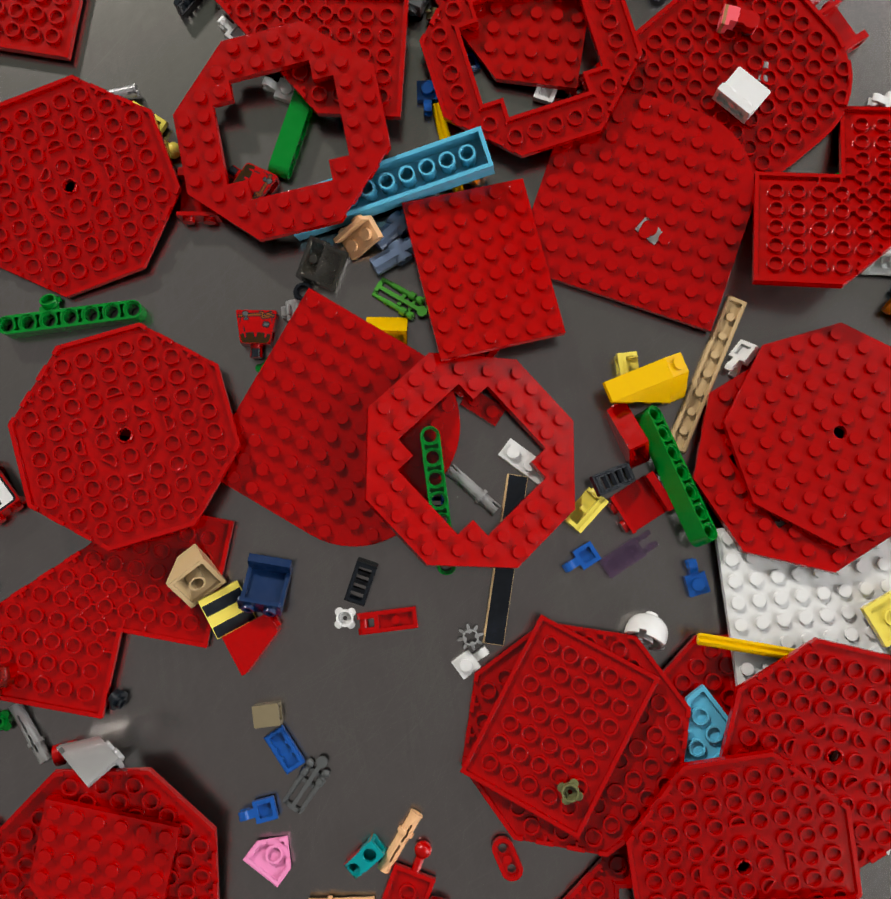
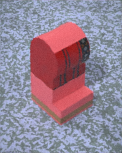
(738, 19)

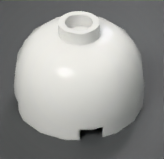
(648, 629)

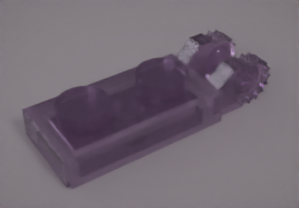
(626, 555)

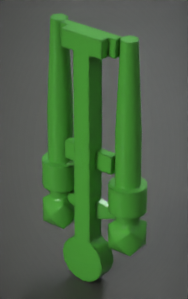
(421, 310)

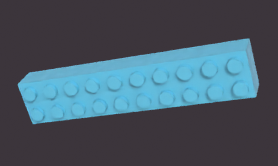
(420, 175)

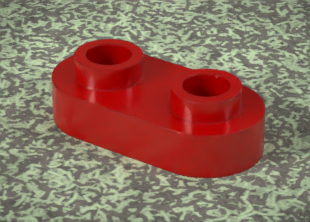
(507, 857)

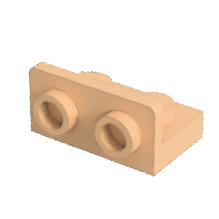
(359, 235)

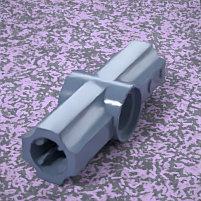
(392, 230)
(397, 253)

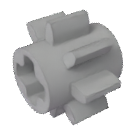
(289, 309)
(471, 643)

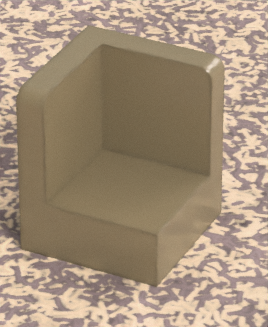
(267, 714)

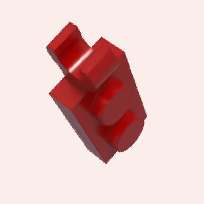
(481, 406)

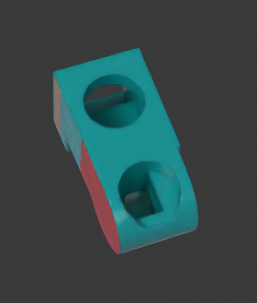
(365, 856)

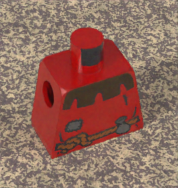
(261, 181)
(257, 330)

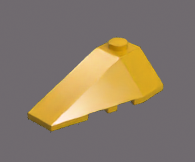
(656, 382)

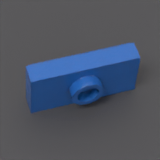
(284, 749)

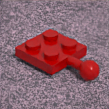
(411, 882)

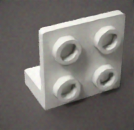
(741, 94)

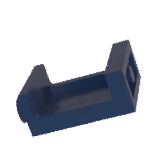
(265, 585)

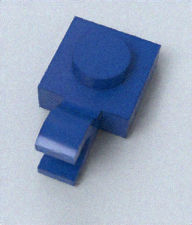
(426, 95)
(583, 556)
(695, 582)
(262, 810)

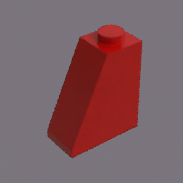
(628, 434)
(251, 641)

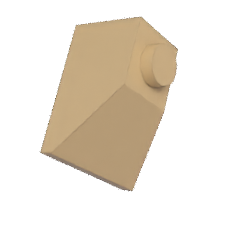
(194, 576)

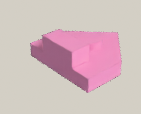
(270, 858)

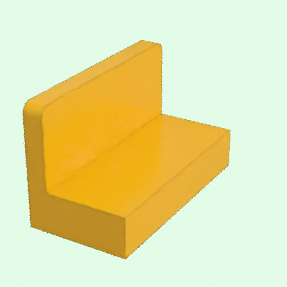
(391, 325)

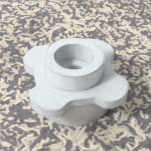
(349, 613)

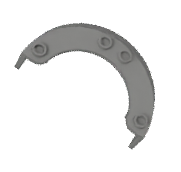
(91, 758)

